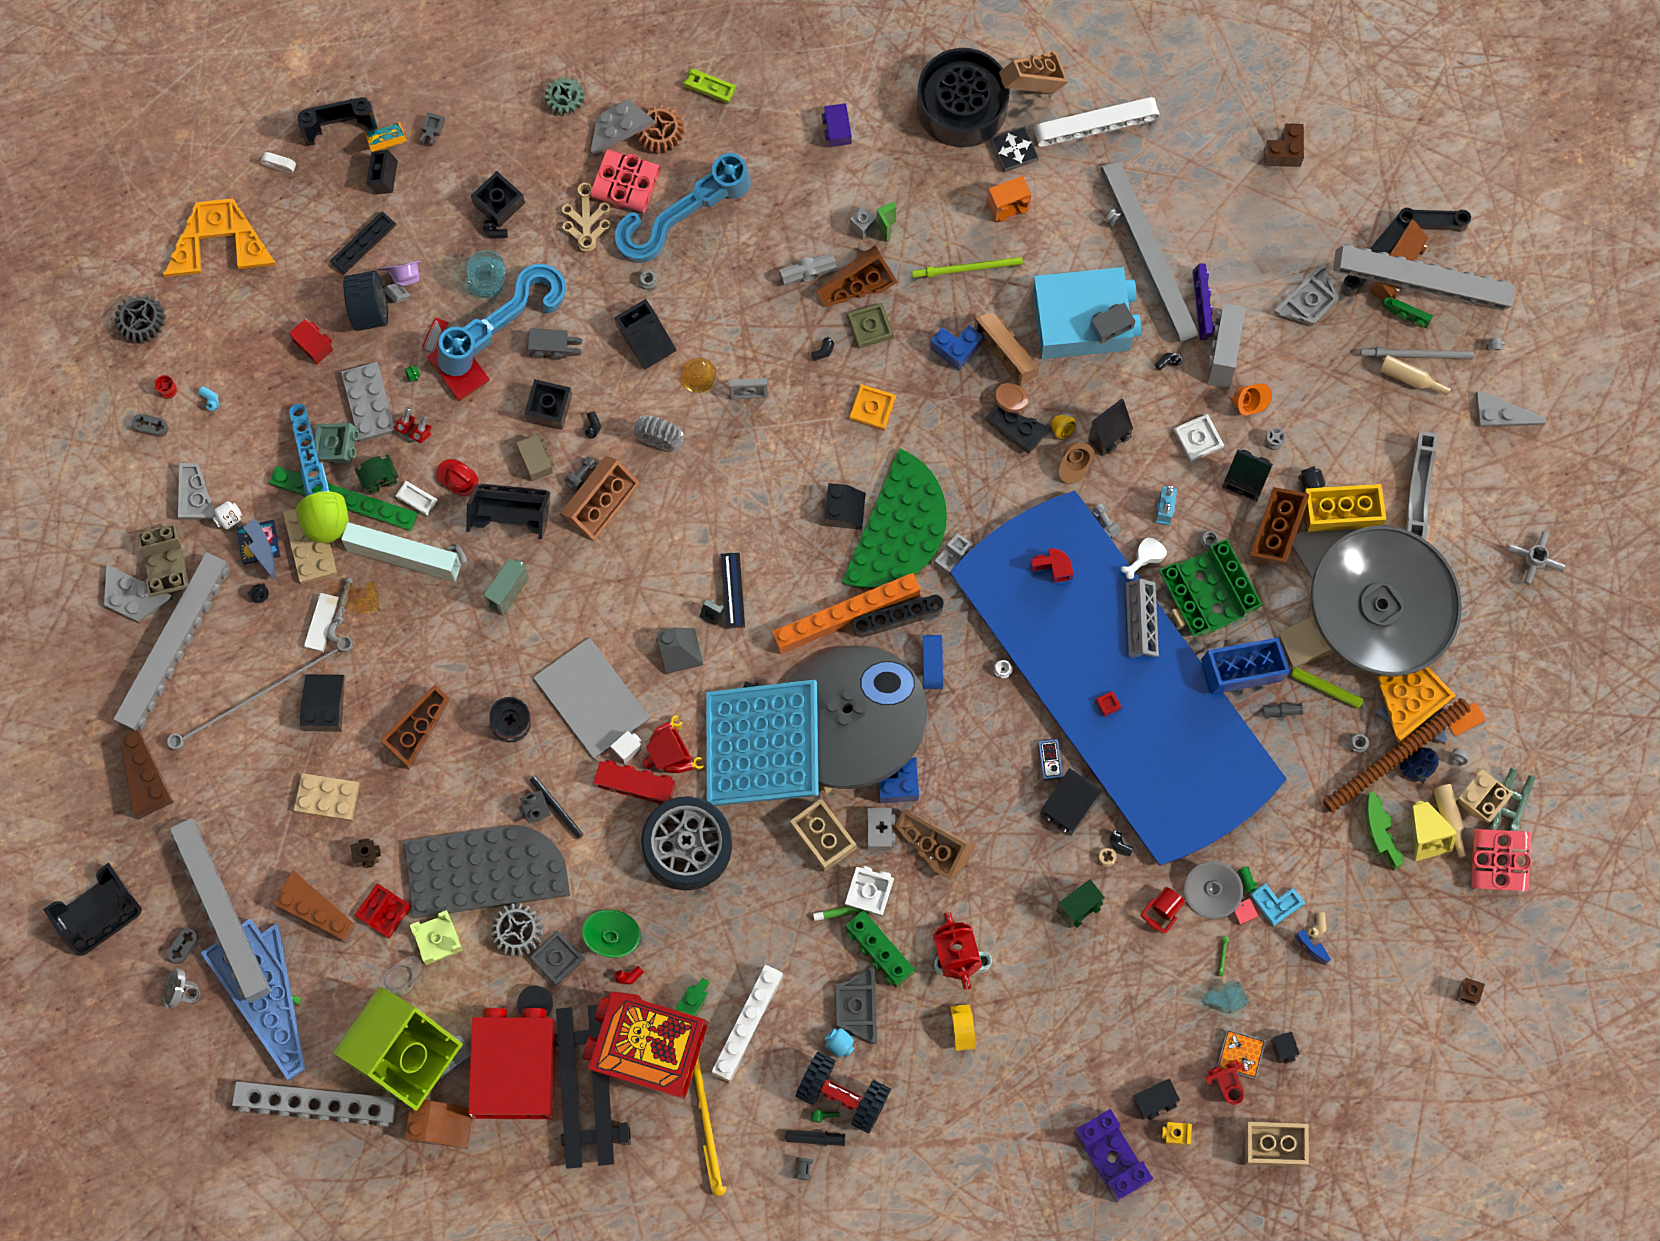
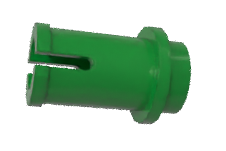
(1247, 880)

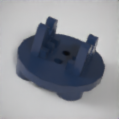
(1420, 764)

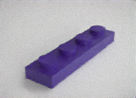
(1202, 297)

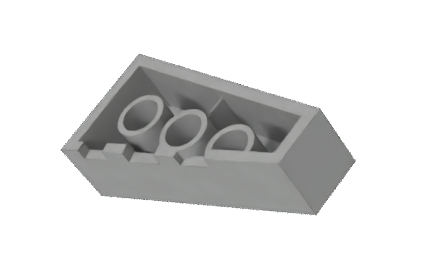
(1226, 345)

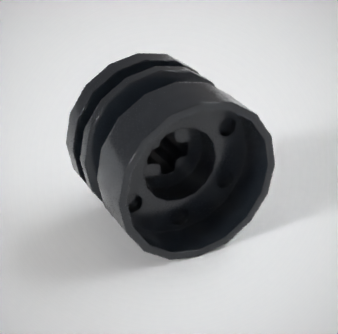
(502, 712)

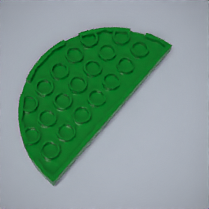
(902, 528)

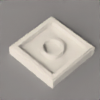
(1198, 438)

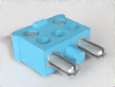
(1166, 505)

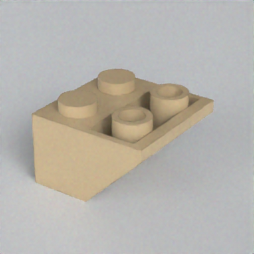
(1484, 797)

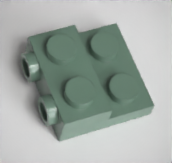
(336, 442)

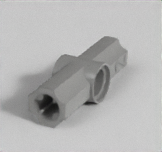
(808, 269)

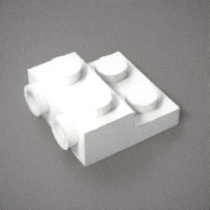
(869, 890)

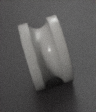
(1113, 217)

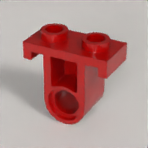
(1228, 1080)

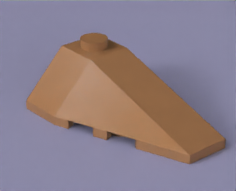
(939, 847)

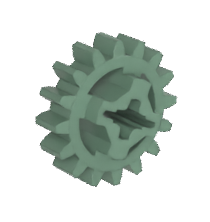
(559, 101)

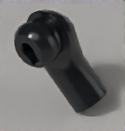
(492, 231)
(825, 351)
(1169, 359)
(594, 427)
(1118, 844)

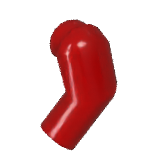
(628, 977)

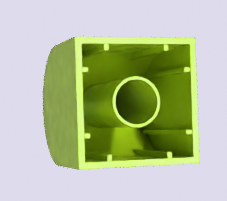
(397, 1048)

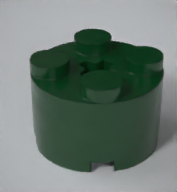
(376, 474)

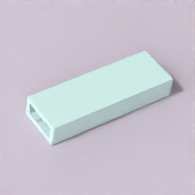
(401, 552)

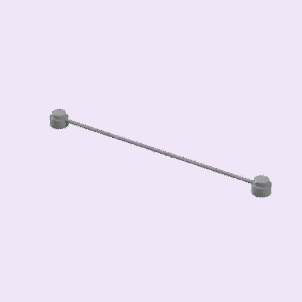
(176, 742)

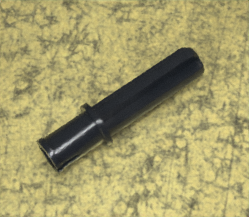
(815, 1138)

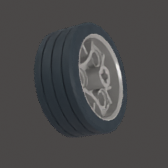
(693, 810)

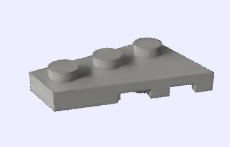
(193, 496)

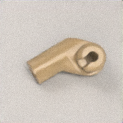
(1319, 928)

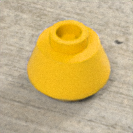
(1063, 426)

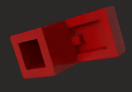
(1057, 562)

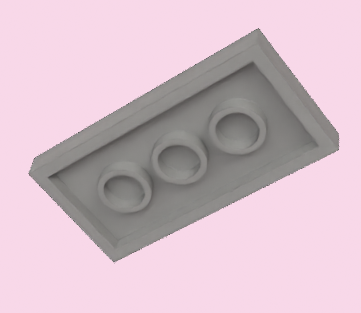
(368, 401)

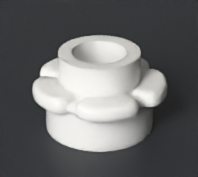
(1002, 664)

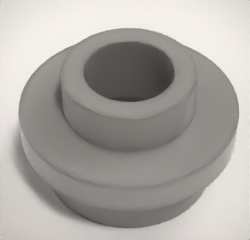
(645, 275)
(1495, 344)
(1209, 534)
(1359, 737)
(1458, 757)

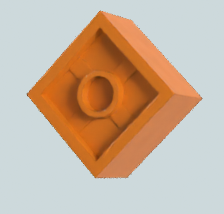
(1009, 199)

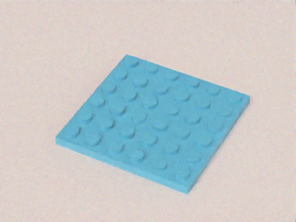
(762, 743)

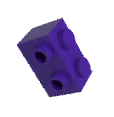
(837, 124)

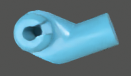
(212, 398)

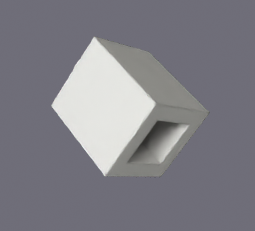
(626, 746)

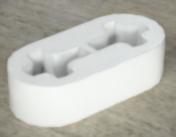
(278, 162)

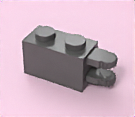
(552, 344)

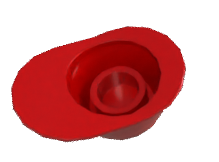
(457, 477)

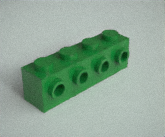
(880, 949)

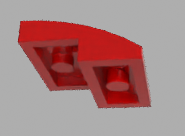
(383, 910)

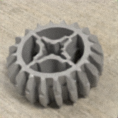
(658, 433)
(524, 945)

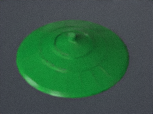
(611, 933)

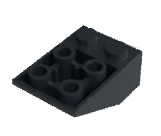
(644, 334)
(1247, 474)

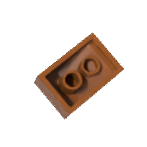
(439, 1124)

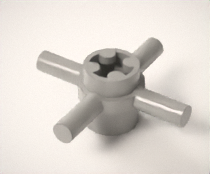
(1543, 558)

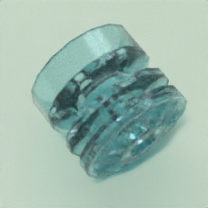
(490, 265)

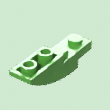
(1377, 824)

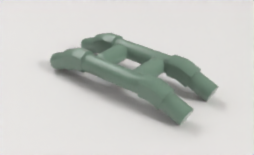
(1522, 798)

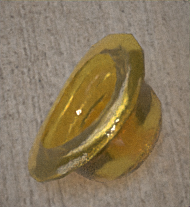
(698, 375)

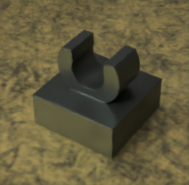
(711, 612)

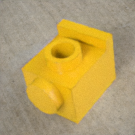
(1185, 1134)

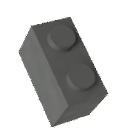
(1112, 322)

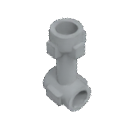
(1111, 529)

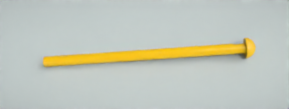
(709, 1149)

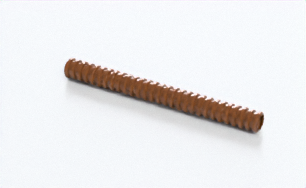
(1397, 755)

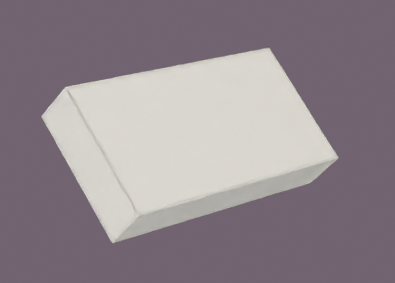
(416, 498)

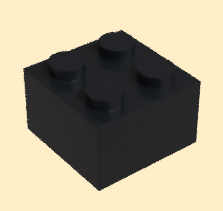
(497, 199)
(548, 404)

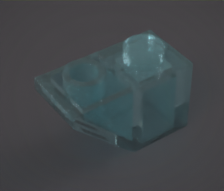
(1228, 999)

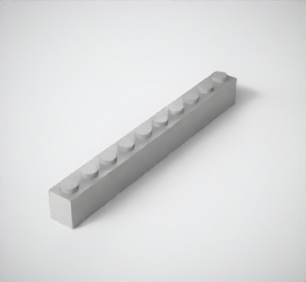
(1423, 277)
(172, 642)
(220, 910)

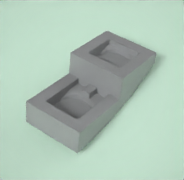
(952, 554)

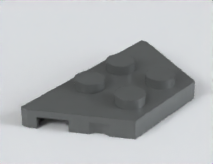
(858, 1006)

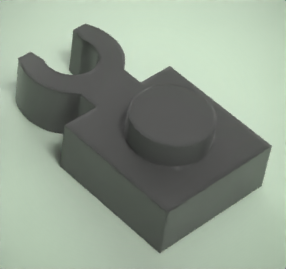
(432, 126)

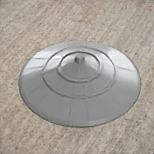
(1213, 890)

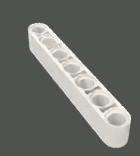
(1096, 122)

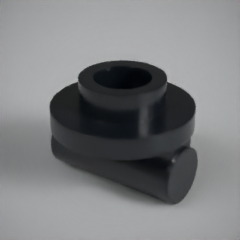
(258, 593)

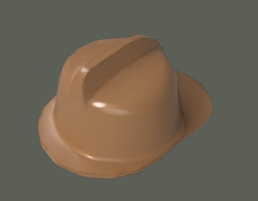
(1075, 462)

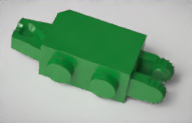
(694, 998)

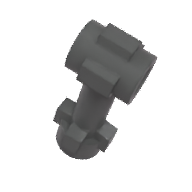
(574, 481)

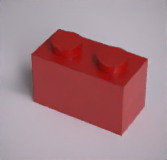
(311, 341)

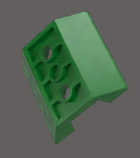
(1223, 586)

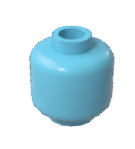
(839, 1043)

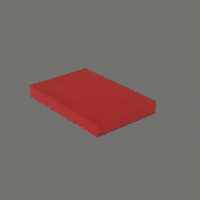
(464, 384)

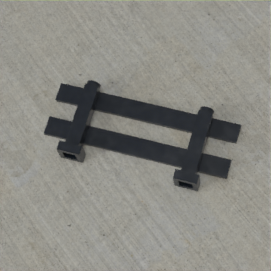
(604, 1133)

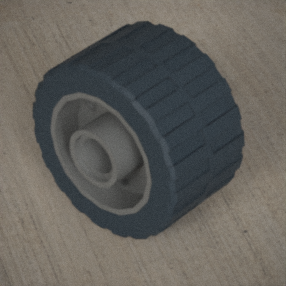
(365, 300)

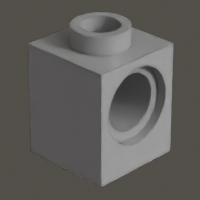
(862, 223)

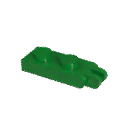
(1406, 311)

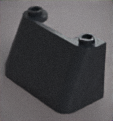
(313, 118)
(95, 913)

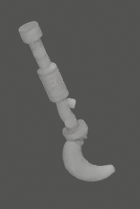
(342, 605)

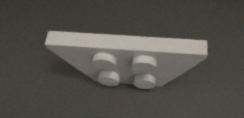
(618, 124)
(1310, 299)
(130, 596)

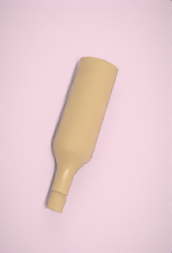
(1410, 375)
(1450, 812)

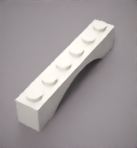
(747, 1023)

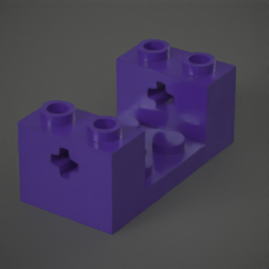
(1103, 1136)

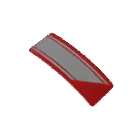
(433, 335)

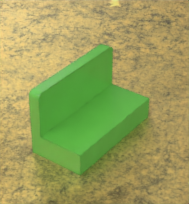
(885, 217)

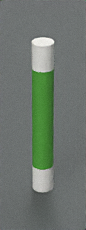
(835, 913)

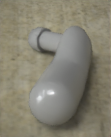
(463, 560)

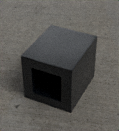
(1285, 1047)

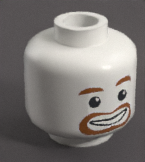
(227, 515)

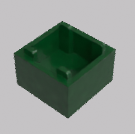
(1080, 904)

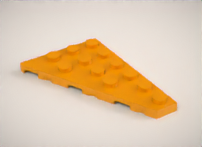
(1413, 699)

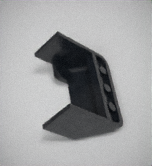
(508, 505)

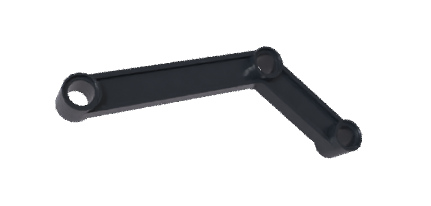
(1389, 238)

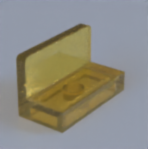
(369, 603)

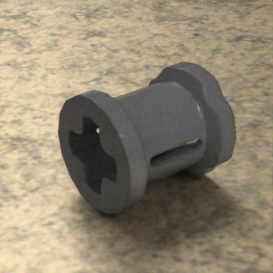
(803, 1169)

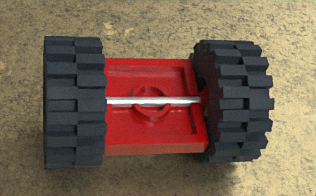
(816, 1081)

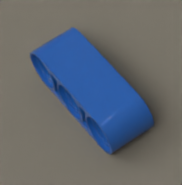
(932, 662)

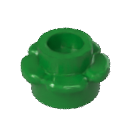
(412, 373)

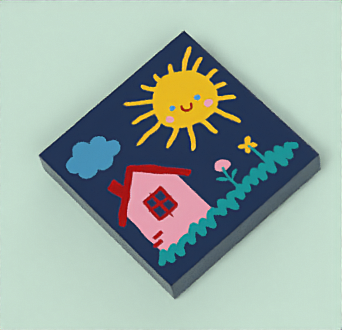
(244, 541)

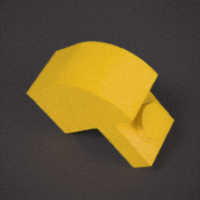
(963, 1027)

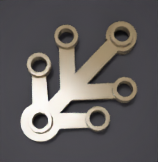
(586, 220)

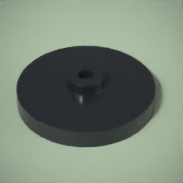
(535, 997)

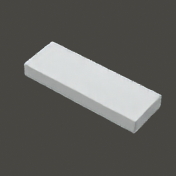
(321, 620)

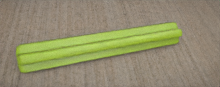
(1327, 687)

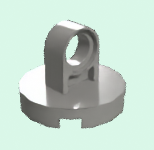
(176, 989)

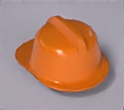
(1252, 398)

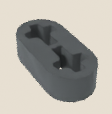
(151, 421)
(187, 948)

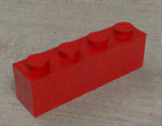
(634, 783)

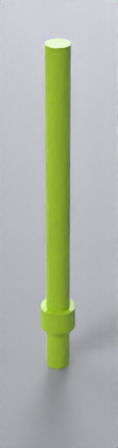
(931, 271)

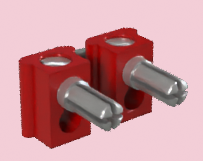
(406, 423)

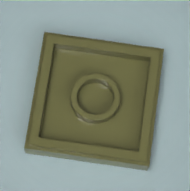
(870, 325)

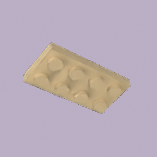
(311, 558)

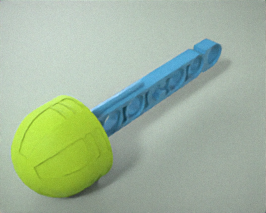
(323, 513)

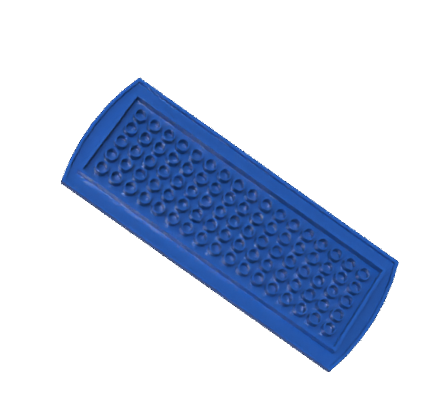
(1174, 752)

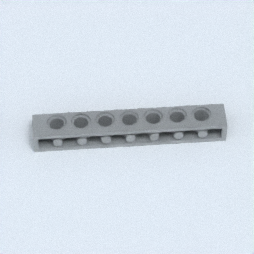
(244, 1092)

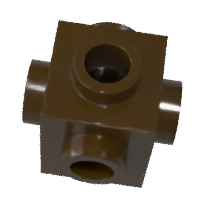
(359, 854)

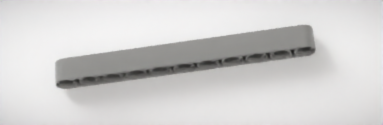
(1149, 251)

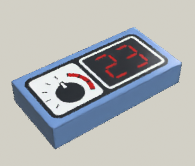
(1050, 759)

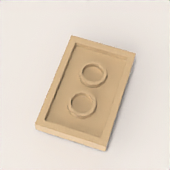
(327, 797)

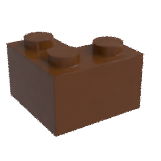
(1287, 151)

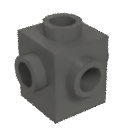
(534, 807)

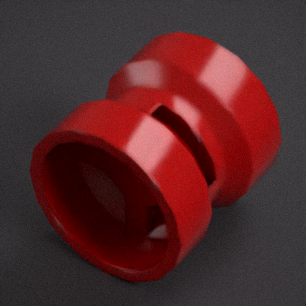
(163, 383)

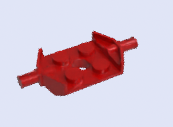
(959, 963)

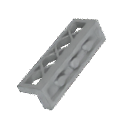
(1139, 617)

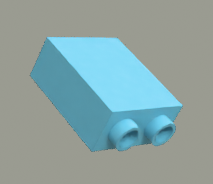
(1066, 306)

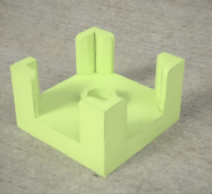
(436, 938)

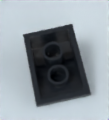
(1111, 428)
(322, 703)

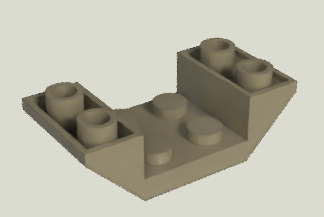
(163, 560)

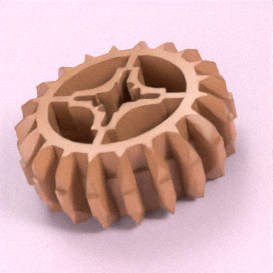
(673, 124)

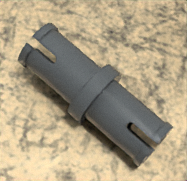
(1283, 709)

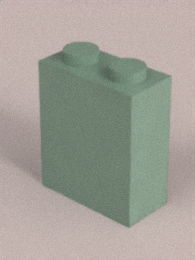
(506, 586)

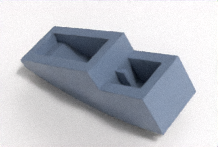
(261, 547)

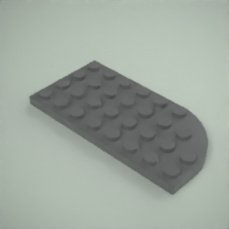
(483, 870)

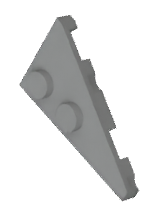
(1499, 413)

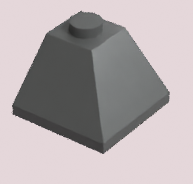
(679, 649)

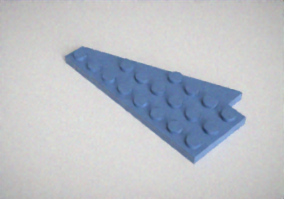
(274, 1014)

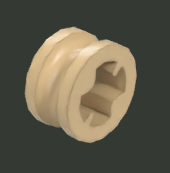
(1101, 857)

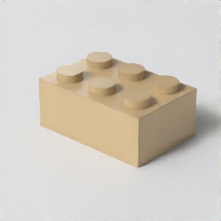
(823, 835)
(1276, 1144)

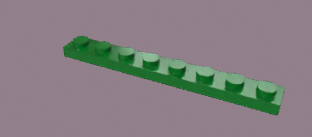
(354, 501)

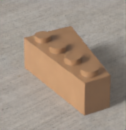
(1035, 74)

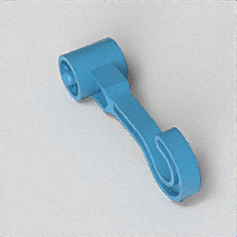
(728, 179)
(460, 345)

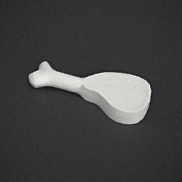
(1148, 552)

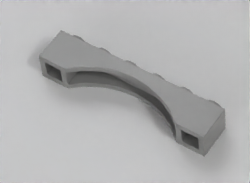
(1420, 481)

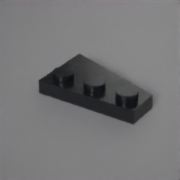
(1019, 429)

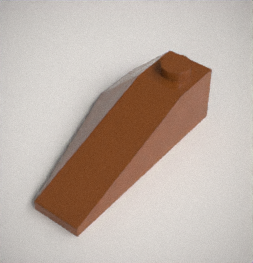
(862, 276)

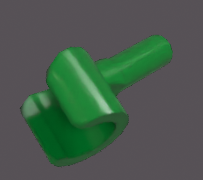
(818, 1115)

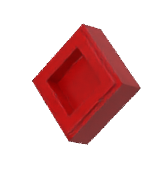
(1108, 703)

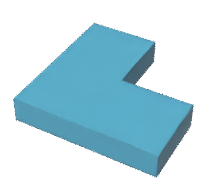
(1276, 909)

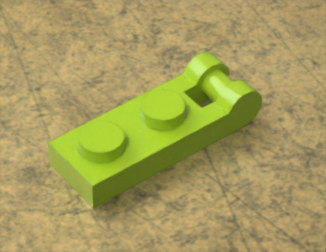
(709, 85)

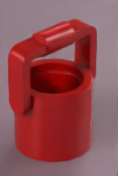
(1165, 905)

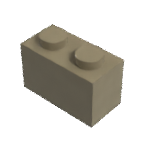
(535, 458)

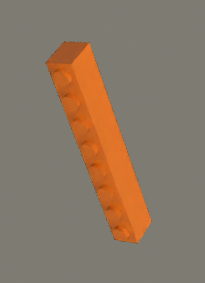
(845, 613)

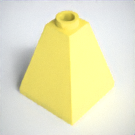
(1430, 832)

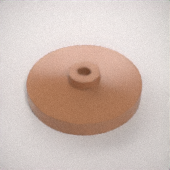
(1011, 397)

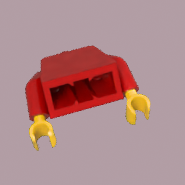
(669, 751)

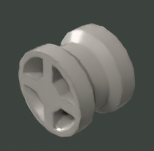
(1275, 434)

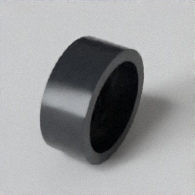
(973, 124)

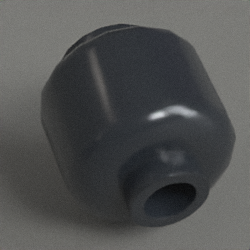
(1311, 478)

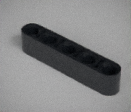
(892, 623)

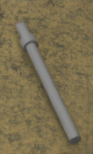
(1380, 352)

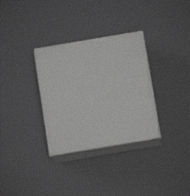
(397, 292)

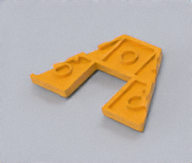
(215, 220)

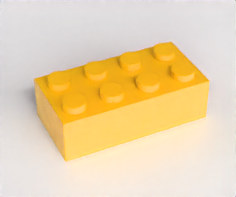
(1344, 508)

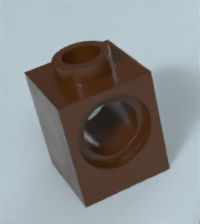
(1470, 991)

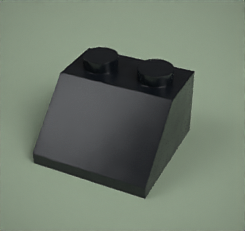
(844, 507)

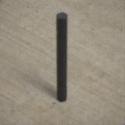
(556, 807)

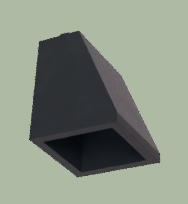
(1070, 802)

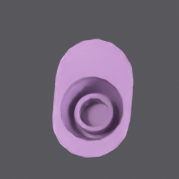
(404, 274)

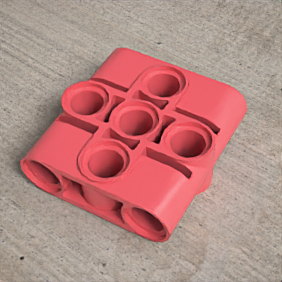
(641, 174)
(1513, 880)

